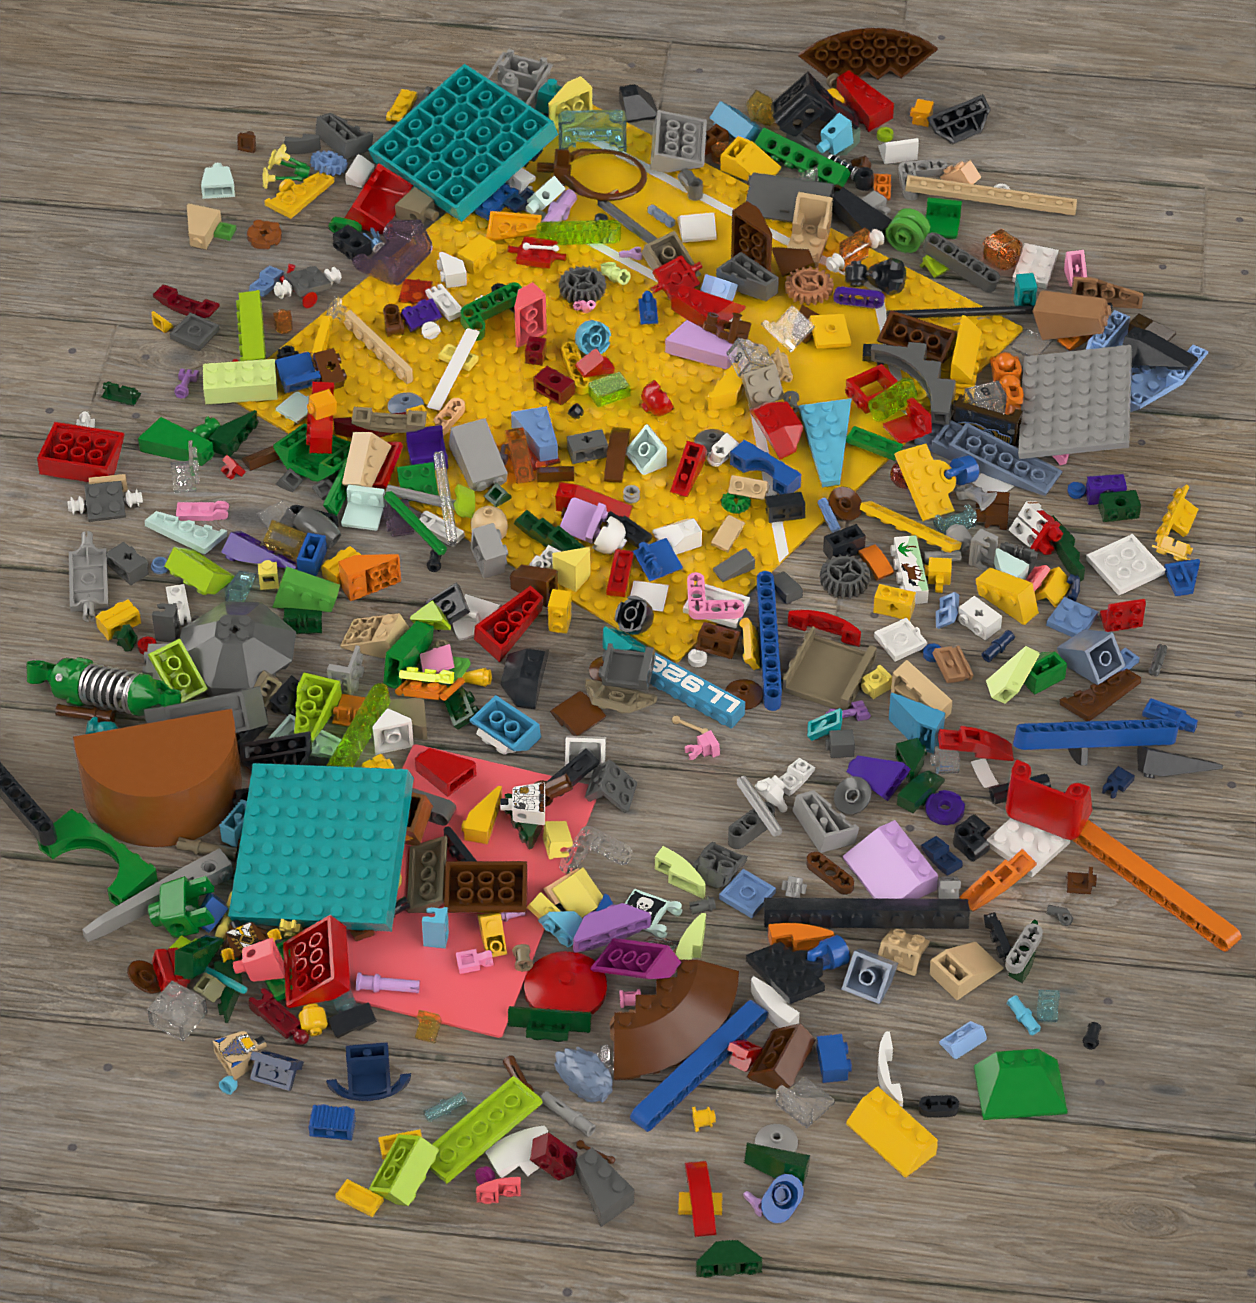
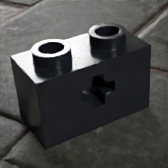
(844, 542)

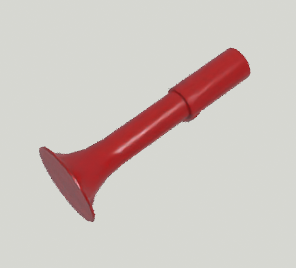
(309, 299)

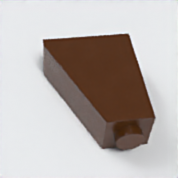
(540, 578)

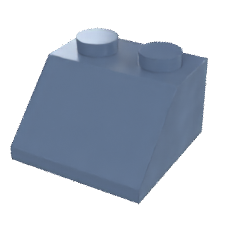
(869, 975)

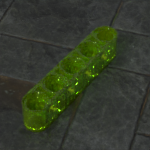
(580, 232)

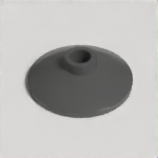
(709, 438)
(848, 790)

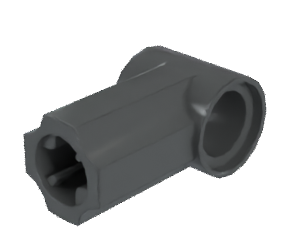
(693, 185)

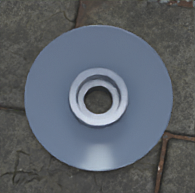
(403, 401)

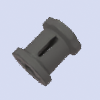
(793, 401)

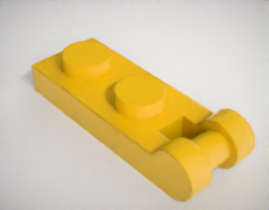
(402, 105)
(750, 644)

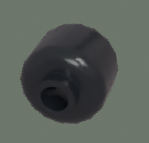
(855, 274)

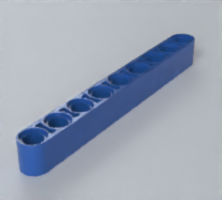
(769, 641)
(1095, 734)
(698, 1066)

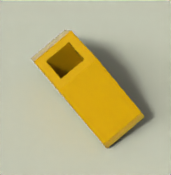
(726, 391)

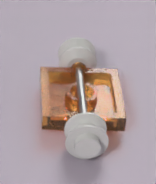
(854, 249)

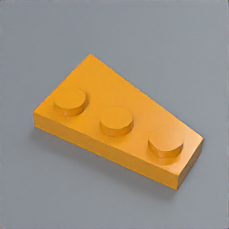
(510, 225)

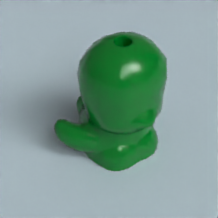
(208, 428)

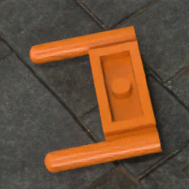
(431, 690)

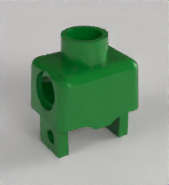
(180, 906)

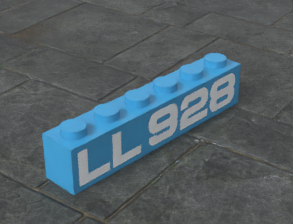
(697, 692)

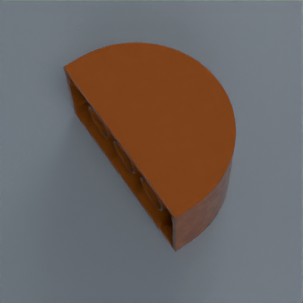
(161, 777)

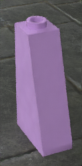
(698, 345)

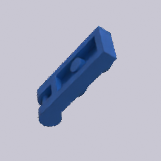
(495, 201)

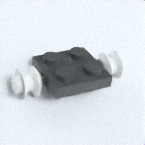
(307, 281)
(104, 501)

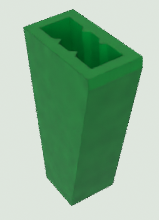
(172, 442)
(407, 652)

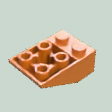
(368, 574)

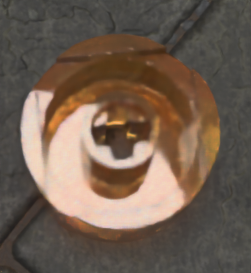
(1002, 249)

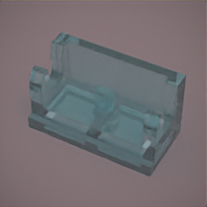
(966, 518)

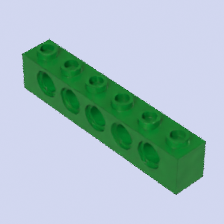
(769, 138)

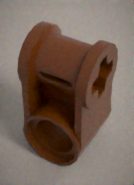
(392, 320)

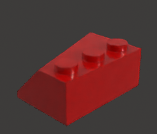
(696, 304)

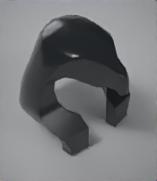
(887, 276)

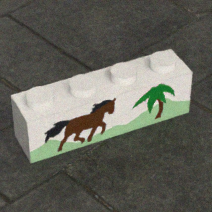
(910, 567)

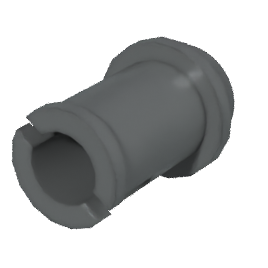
(702, 905)

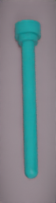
(226, 980)

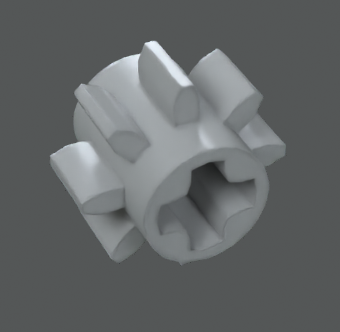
(794, 887)

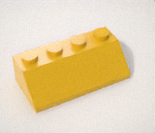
(967, 353)
(892, 1132)

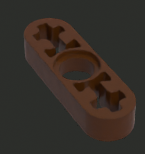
(834, 880)

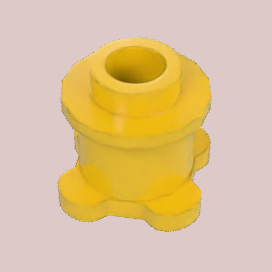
(703, 1118)

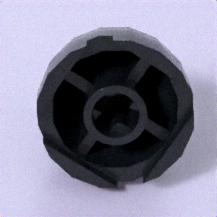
(634, 615)

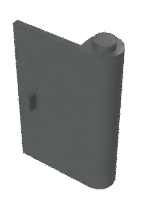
(778, 194)

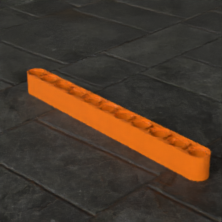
(1158, 887)

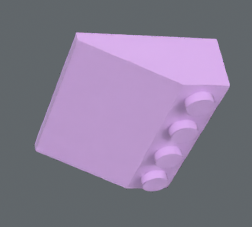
(891, 865)

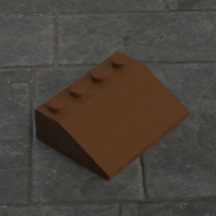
(751, 235)
(486, 886)

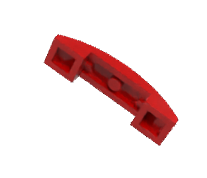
(827, 622)
(701, 1198)

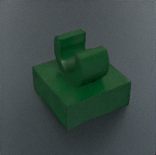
(126, 637)

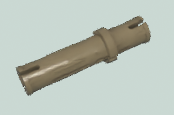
(200, 847)

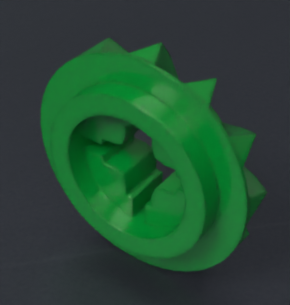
(729, 505)

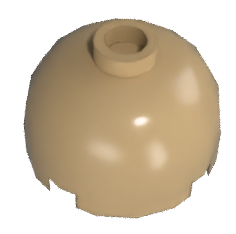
(488, 515)

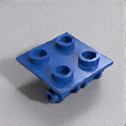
(657, 559)

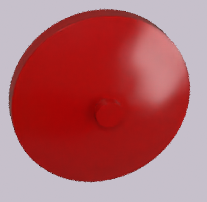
(565, 983)

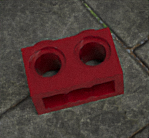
(553, 1156)

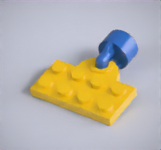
(933, 479)

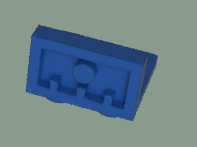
(297, 372)

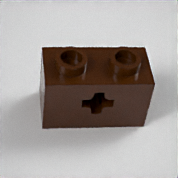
(329, 359)

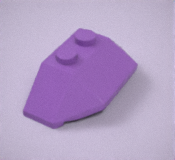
(613, 922)

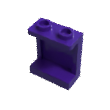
(424, 443)

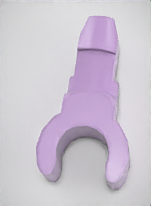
(634, 253)
(754, 1201)

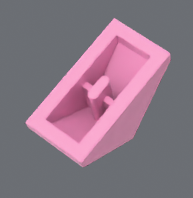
(1075, 265)

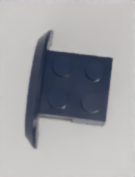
(368, 1074)

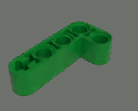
(507, 296)

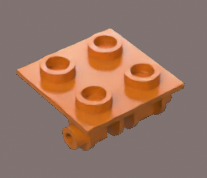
(347, 709)

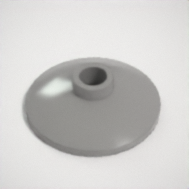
(787, 1141)

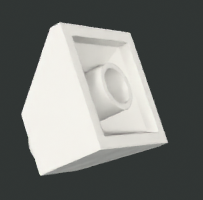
(681, 535)

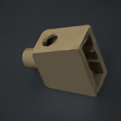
(416, 206)

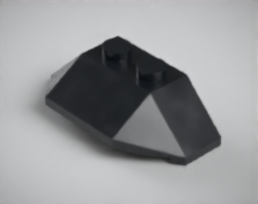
(961, 120)
(524, 676)
(285, 750)

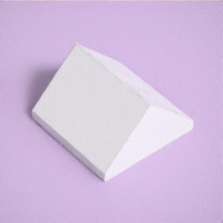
(899, 151)
(697, 227)
(392, 732)

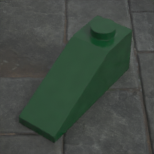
(196, 956)
(777, 1161)

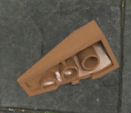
(1118, 295)

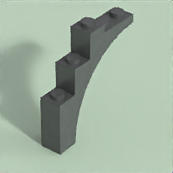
(928, 373)

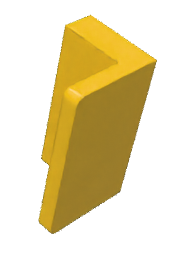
(1053, 587)

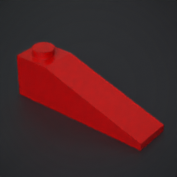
(567, 491)

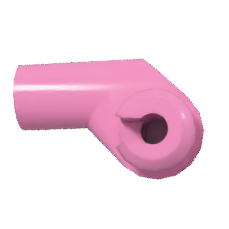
(584, 306)

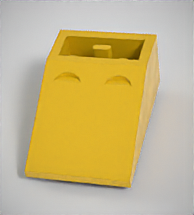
(746, 157)

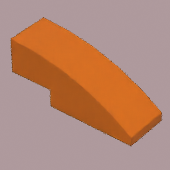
(797, 935)

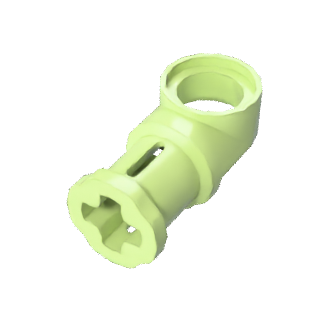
(614, 273)

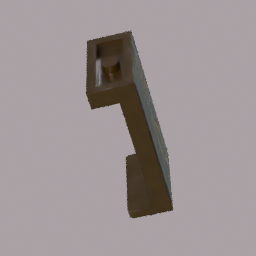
(994, 423)

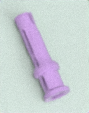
(379, 983)

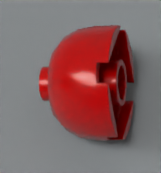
(655, 400)

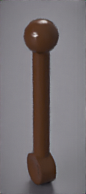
(580, 1144)

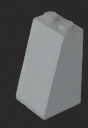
(477, 455)

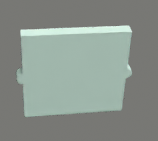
(294, 407)

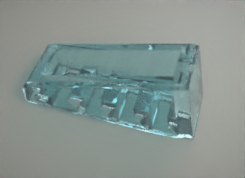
(239, 589)

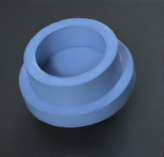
(158, 564)

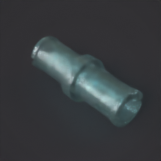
(445, 1107)

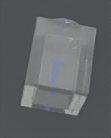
(945, 761)

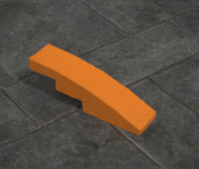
(999, 880)

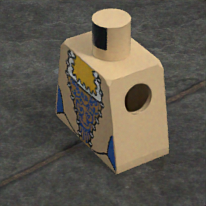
(235, 1052)

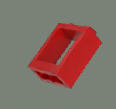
(867, 377)

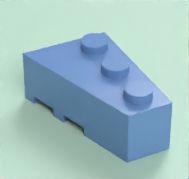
(538, 431)

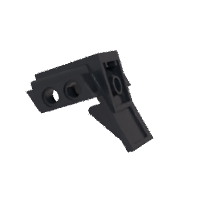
(804, 95)

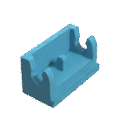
(436, 928)

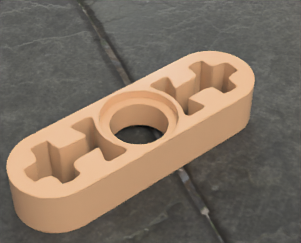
(454, 409)

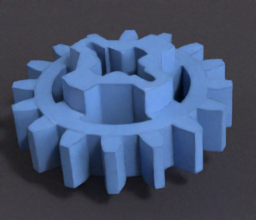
(328, 162)

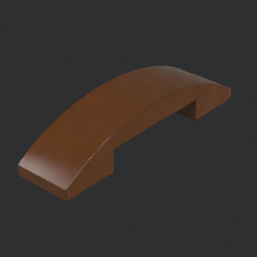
(616, 454)

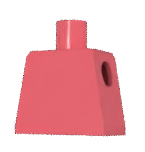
(261, 961)

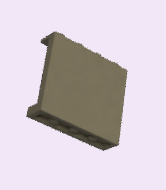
(827, 671)

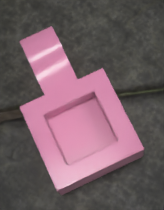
(469, 960)

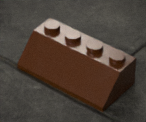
(902, 329)

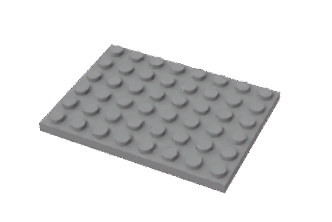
(1076, 402)

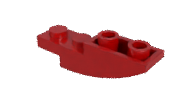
(981, 742)

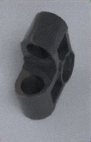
(969, 838)

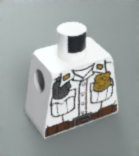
(527, 804)

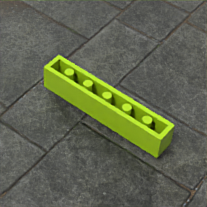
(250, 326)

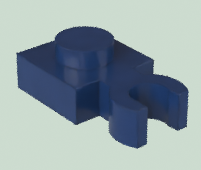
(1118, 780)

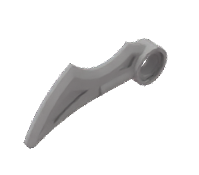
(967, 491)

